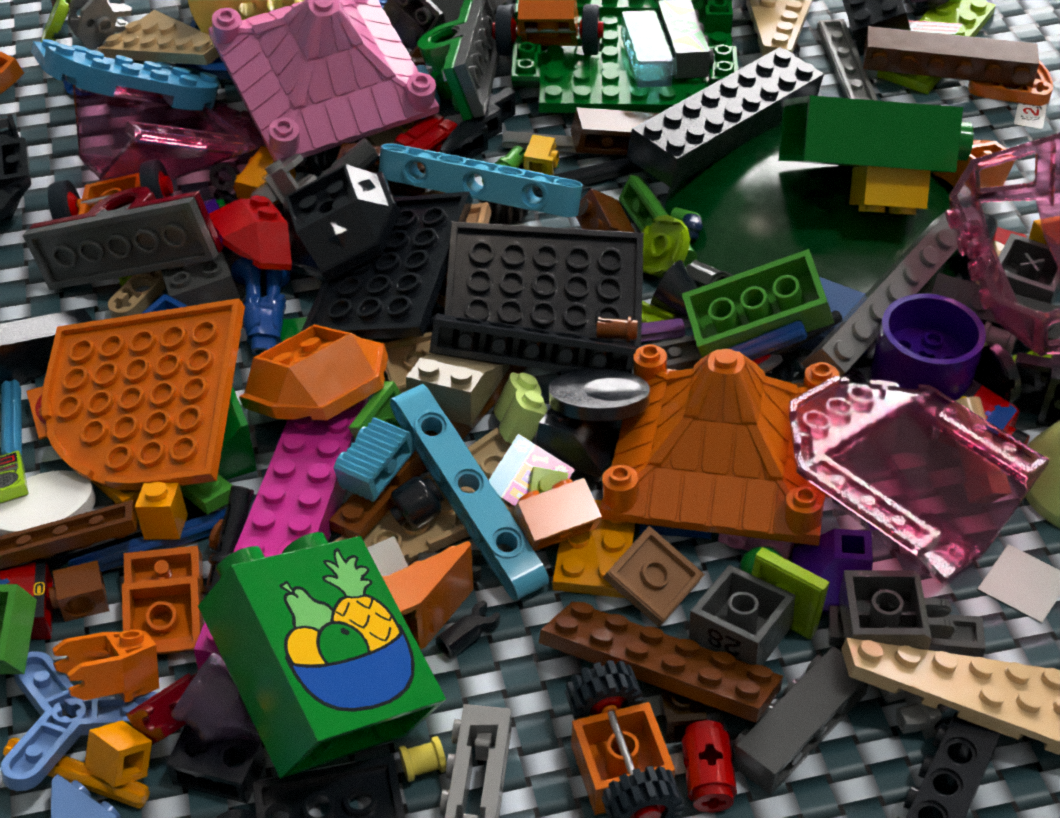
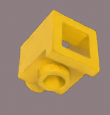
(541, 155)

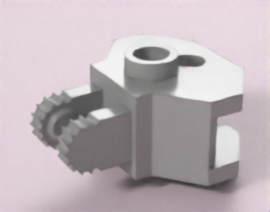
(96, 20)
(280, 181)

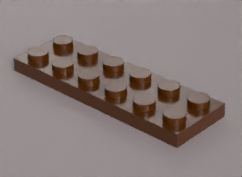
(664, 660)

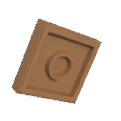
(653, 576)

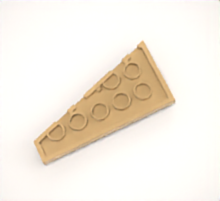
(161, 40)
(984, 691)

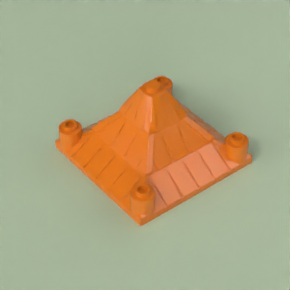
(714, 451)

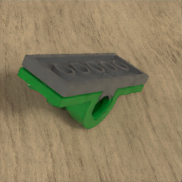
(463, 58)

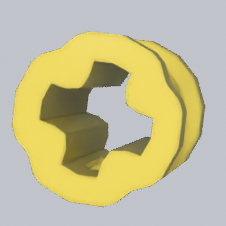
(422, 759)

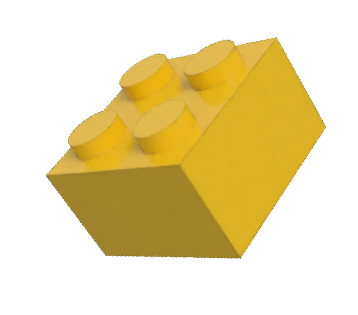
(894, 188)

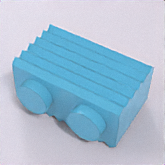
(373, 459)

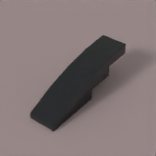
(472, 135)

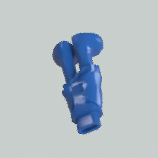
(262, 314)

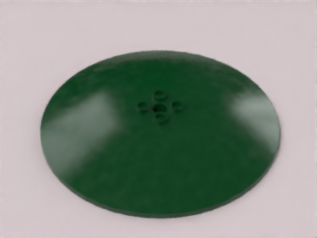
(767, 211)

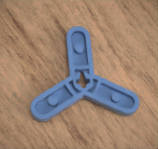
(54, 733)

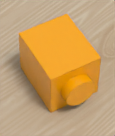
(161, 511)
(118, 753)

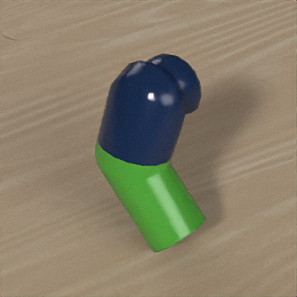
(691, 220)

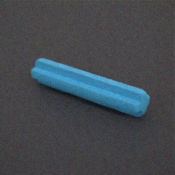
(11, 417)

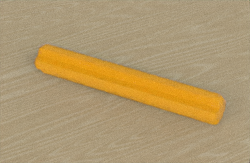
(132, 793)

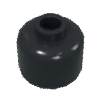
(416, 502)

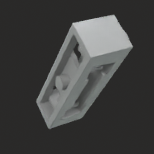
(480, 729)

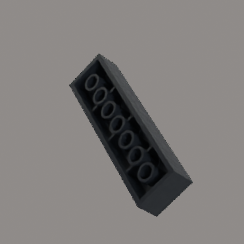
(721, 117)

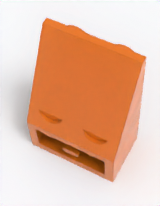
(990, 176)
(432, 590)

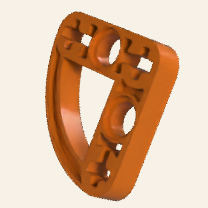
(1036, 95)

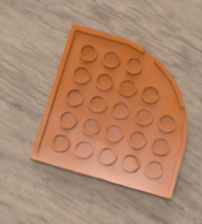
(143, 394)

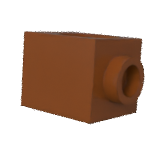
(79, 591)

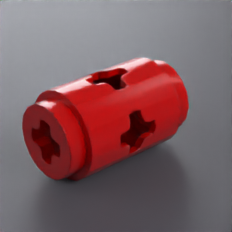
(709, 766)

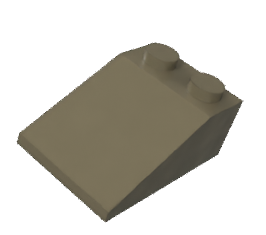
(457, 383)

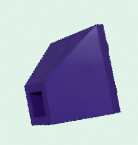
(836, 552)

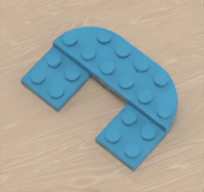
(93, 72)

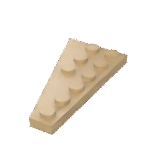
(778, 22)

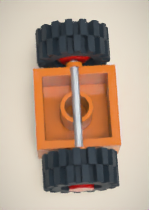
(620, 746)

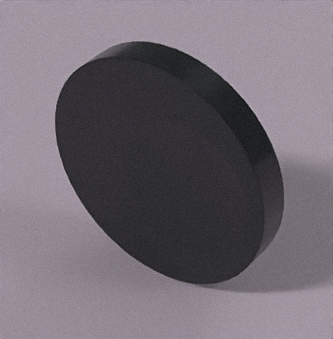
(599, 395)

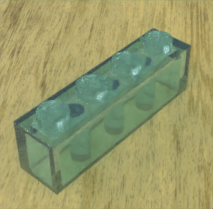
(647, 49)

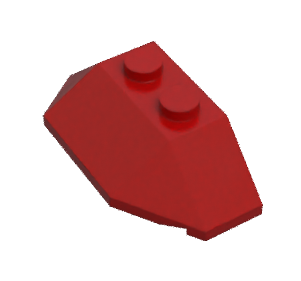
(254, 232)

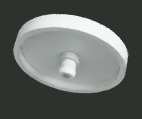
(50, 498)

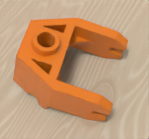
(109, 664)

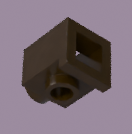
(678, 713)

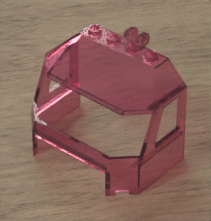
(974, 239)

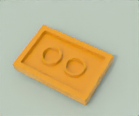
(589, 556)

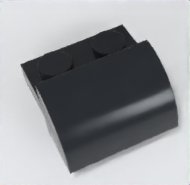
(1039, 387)

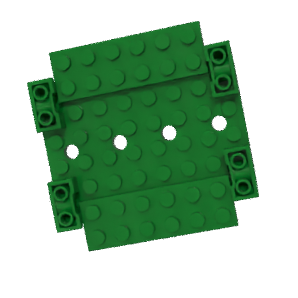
(606, 80)

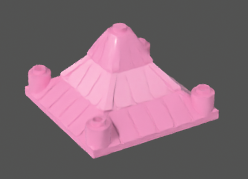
(321, 73)

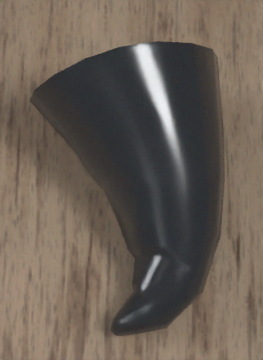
(670, 289)

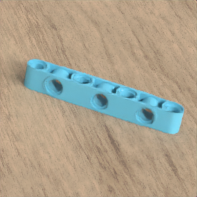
(501, 183)
(479, 512)

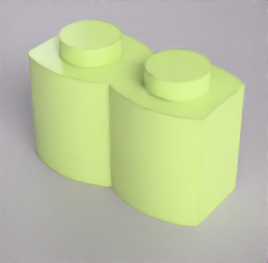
(520, 407)

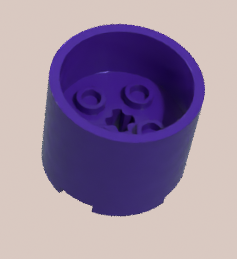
(928, 343)

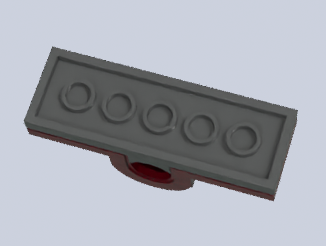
(124, 238)

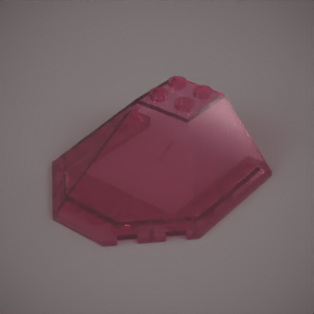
(142, 126)
(912, 468)

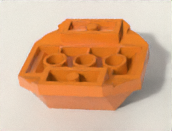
(315, 375)

